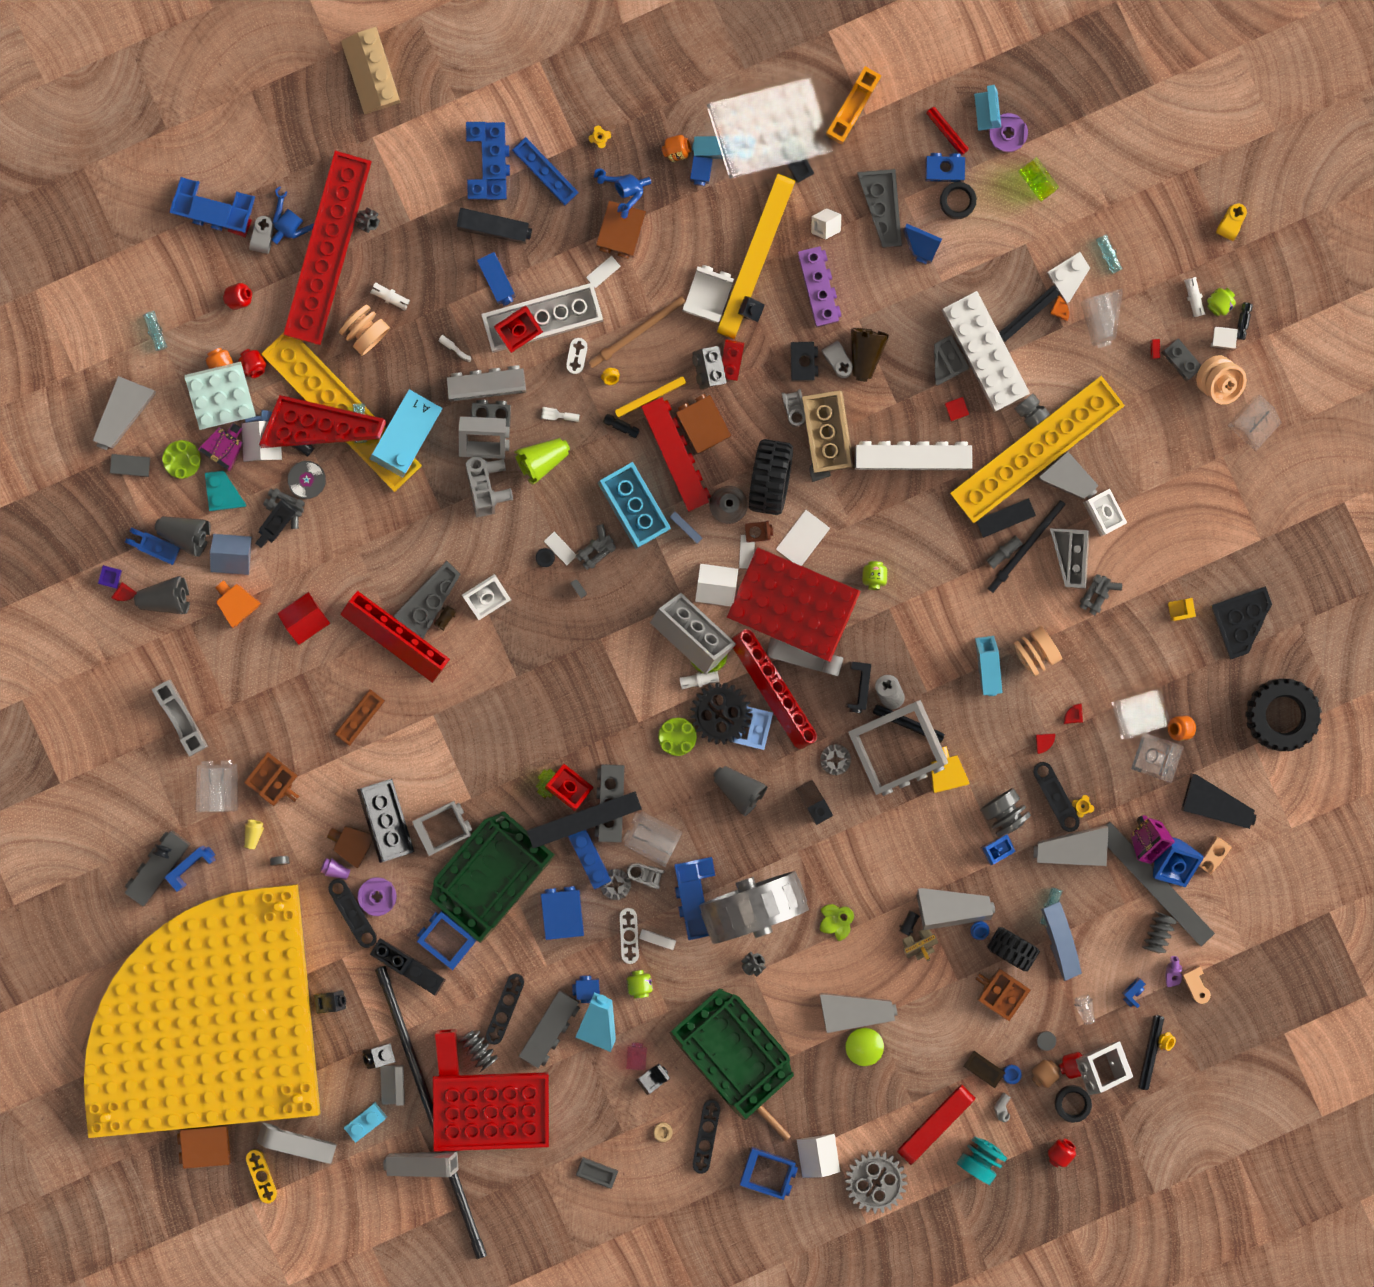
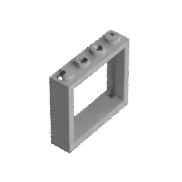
(929, 733)

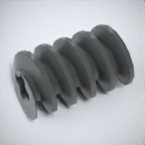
(1160, 933)
(478, 1049)

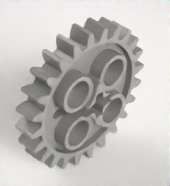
(891, 1190)

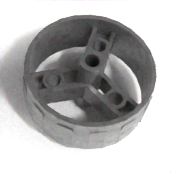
(754, 907)

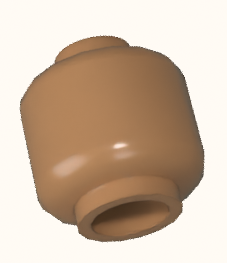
(1045, 1073)

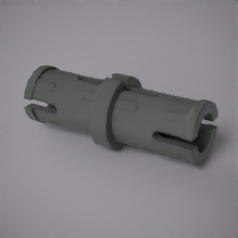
(1004, 551)

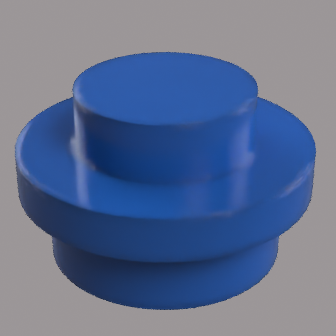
(979, 930)

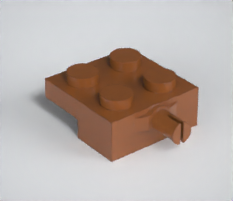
(272, 780)
(1002, 993)

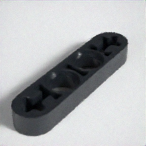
(507, 1009)
(708, 1136)

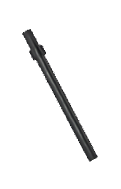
(1003, 574)

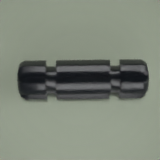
(1244, 319)
(621, 425)

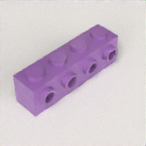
(818, 286)

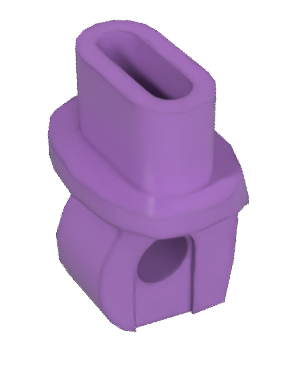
(1173, 969)

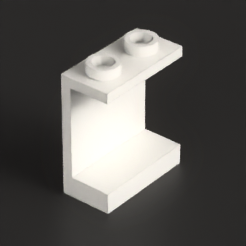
(708, 294)

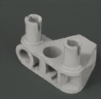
(482, 495)

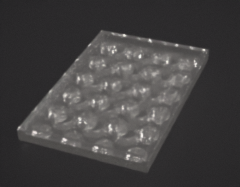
(769, 128)

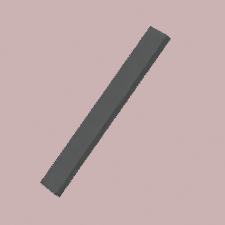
(1159, 889)

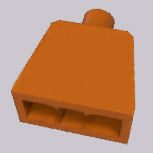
(235, 603)

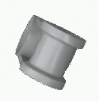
(260, 238)
(837, 356)
(794, 406)
(646, 875)

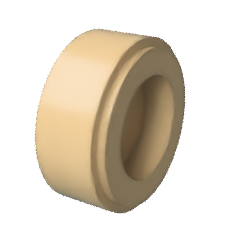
(662, 1132)

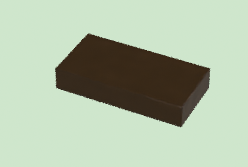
(984, 1069)

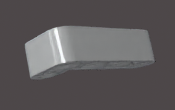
(793, 655)
(295, 1144)

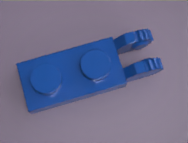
(155, 546)

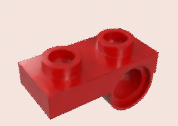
(732, 358)

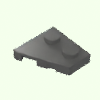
(948, 360)

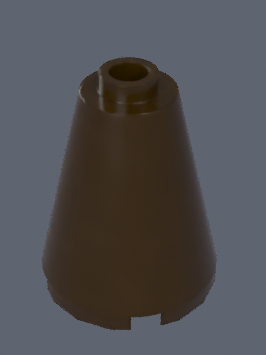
(866, 351)

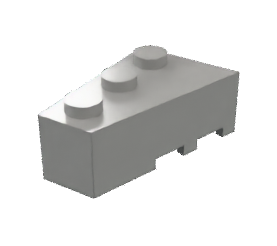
(1072, 555)

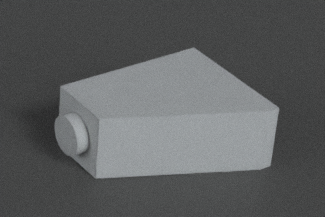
(1070, 477)

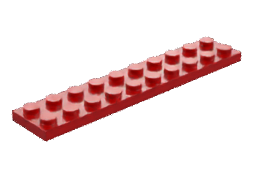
(327, 248)

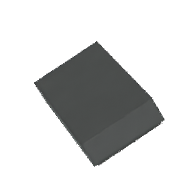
(130, 465)
(597, 1172)

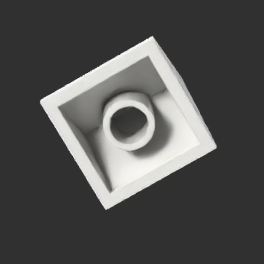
(251, 437)
(1105, 512)
(716, 585)
(486, 597)
(818, 1156)

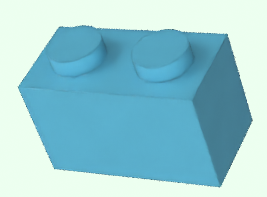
(365, 1122)

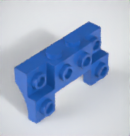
(494, 166)
(211, 212)
(691, 894)

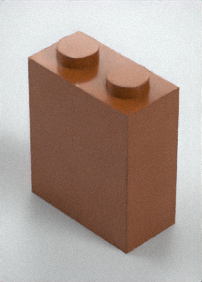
(619, 233)
(703, 423)
(204, 1146)

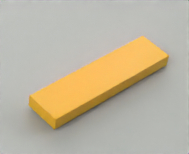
(650, 397)

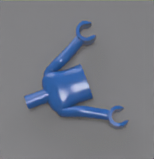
(625, 186)
(288, 222)

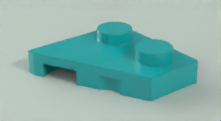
(222, 492)

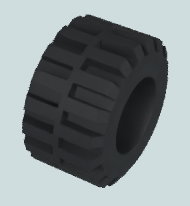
(1013, 949)

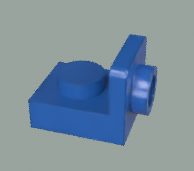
(1134, 988)

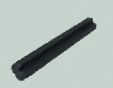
(1029, 313)
(905, 722)
(1151, 1051)

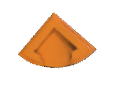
(1060, 309)

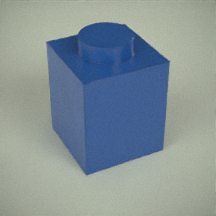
(701, 170)

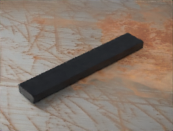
(584, 819)

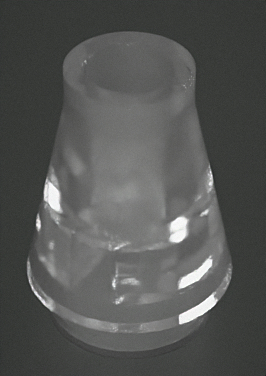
(1084, 1006)

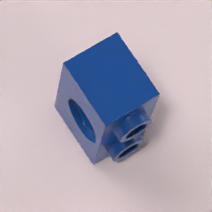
(935, 174)

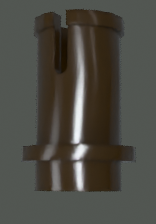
(445, 617)

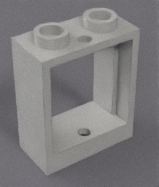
(483, 426)
(465, 825)
(1118, 1064)

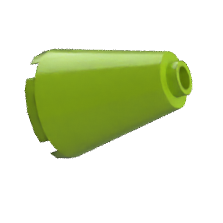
(541, 458)

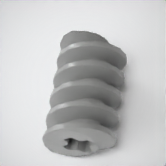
(890, 692)

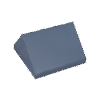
(230, 554)

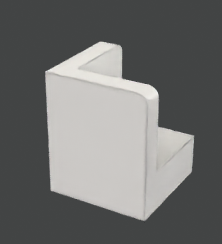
(826, 223)
(1224, 338)

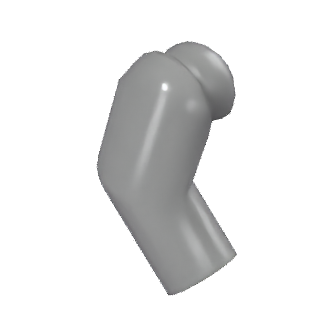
(1000, 1108)

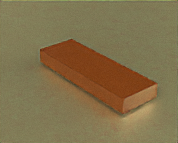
(359, 717)

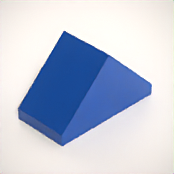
(998, 849)

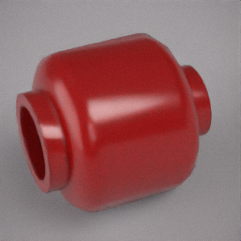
(237, 296)
(252, 363)
(1069, 1065)
(1062, 1153)

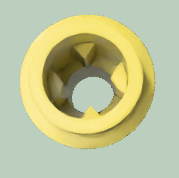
(253, 831)

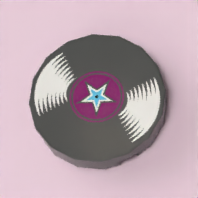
(306, 479)

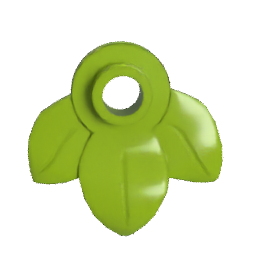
(834, 923)

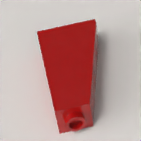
(447, 1052)

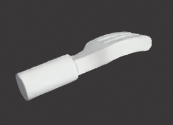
(449, 344)
(554, 414)

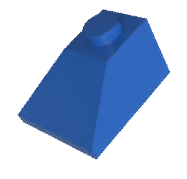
(921, 243)
(1177, 863)

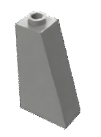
(122, 409)
(1077, 848)
(952, 908)
(850, 1012)
(422, 1164)

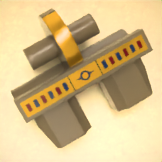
(912, 948)

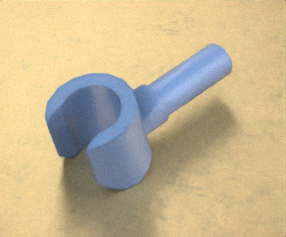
(265, 416)

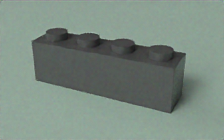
(153, 872)
(549, 1028)

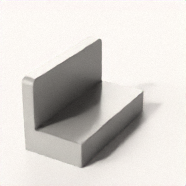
(392, 1085)

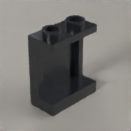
(863, 686)

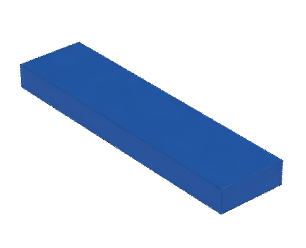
(545, 171)

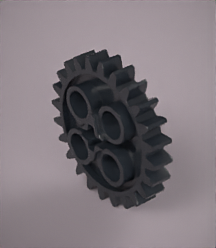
(730, 699)

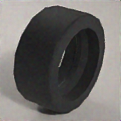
(972, 202)
(1073, 1089)

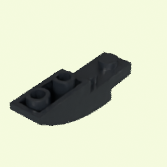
(408, 966)

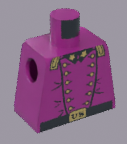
(223, 446)
(1150, 839)

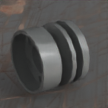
(1005, 812)

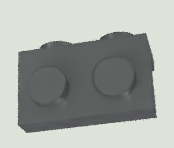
(709, 367)

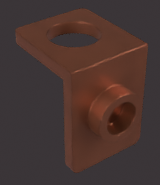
(765, 528)

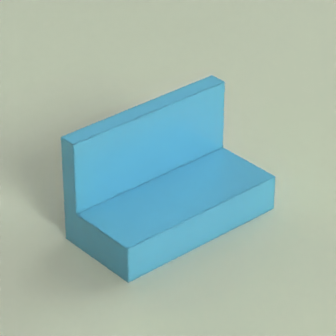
(988, 109)

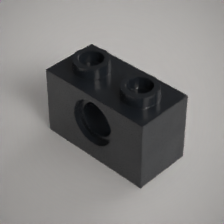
(801, 373)

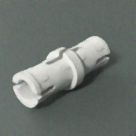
(390, 296)
(1194, 297)
(699, 680)

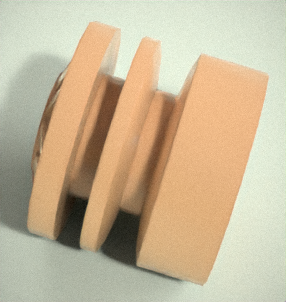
(363, 328)
(1037, 651)

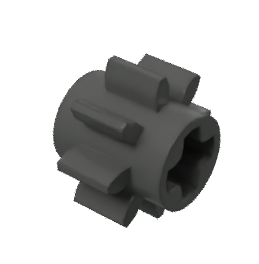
(367, 220)
(753, 964)

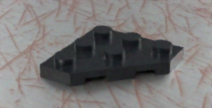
(1241, 620)

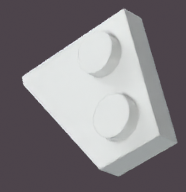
(1069, 275)

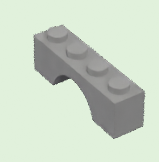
(180, 717)

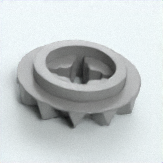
(842, 765)
(623, 890)

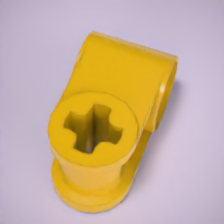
(1230, 225)

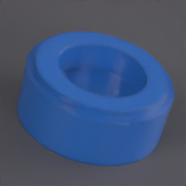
(1013, 1074)

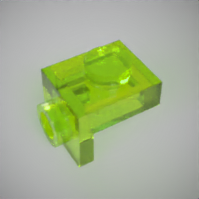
(544, 778)

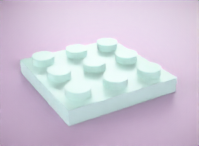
(220, 395)

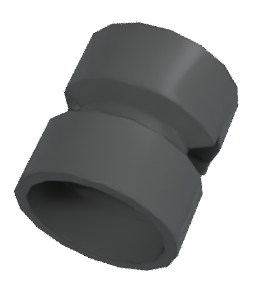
(1032, 411)

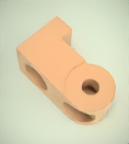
(1214, 855)
(1195, 985)

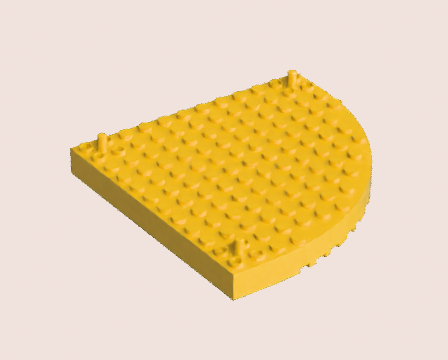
(207, 1022)

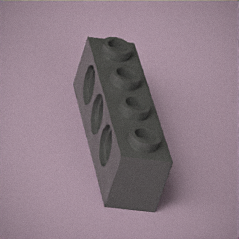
(606, 772)

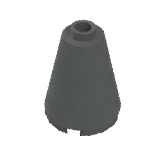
(724, 513)
(184, 533)
(164, 597)
(739, 789)

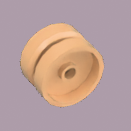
(1221, 379)

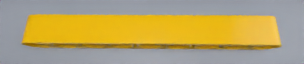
(756, 254)

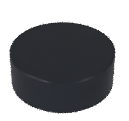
(545, 557)

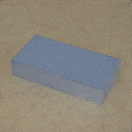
(686, 527)

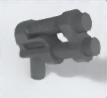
(297, 504)
(603, 545)
(1100, 586)

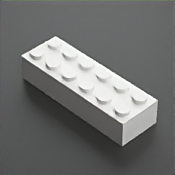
(553, 313)
(985, 351)
(913, 457)

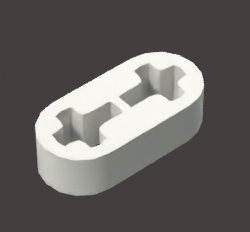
(572, 354)
(657, 939)

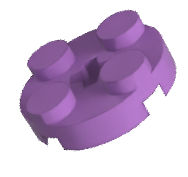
(1015, 141)
(369, 904)

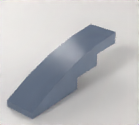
(1062, 941)

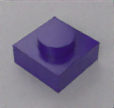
(110, 576)

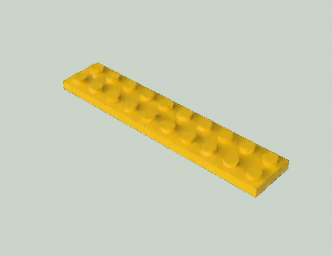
(320, 385)
(1037, 449)

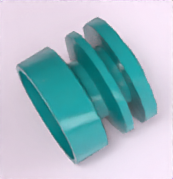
(982, 1160)

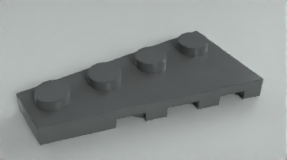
(882, 199)
(427, 601)

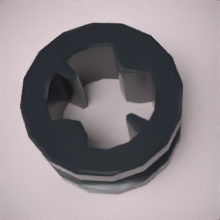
(162, 851)

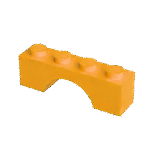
(853, 105)

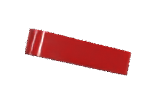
(936, 1124)

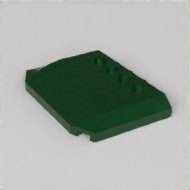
(489, 875)
(733, 1052)

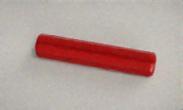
(947, 131)

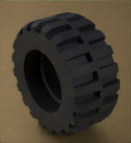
(770, 477)
(1309, 714)

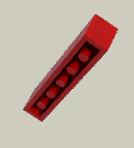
(675, 455)
(394, 636)

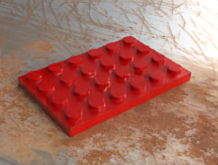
(793, 604)
(490, 1111)

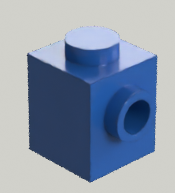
(585, 988)

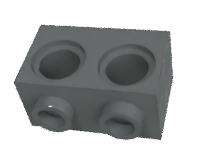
(1182, 359)
(492, 409)

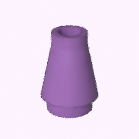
(334, 869)

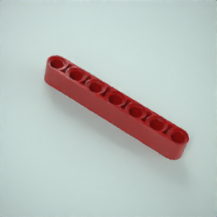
(774, 689)

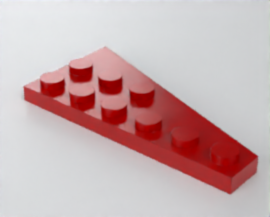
(308, 423)

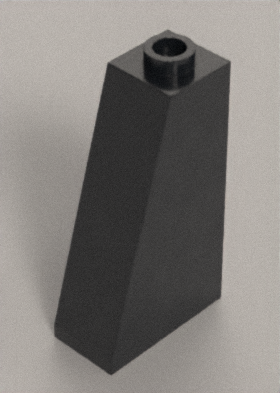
(493, 226)
(814, 802)
(1211, 802)

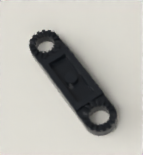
(1056, 796)
(352, 913)

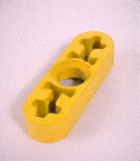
(271, 1187)

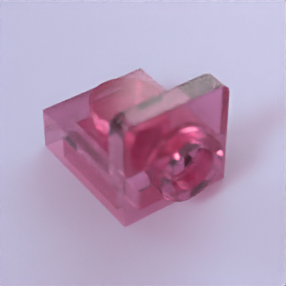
(636, 1056)

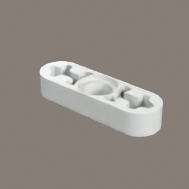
(635, 940)

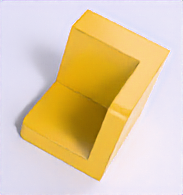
(1181, 609)

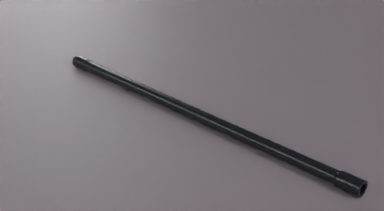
(385, 983)

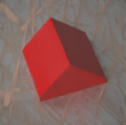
(518, 329)
(303, 618)
(569, 787)

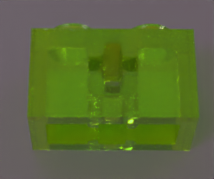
(1038, 179)

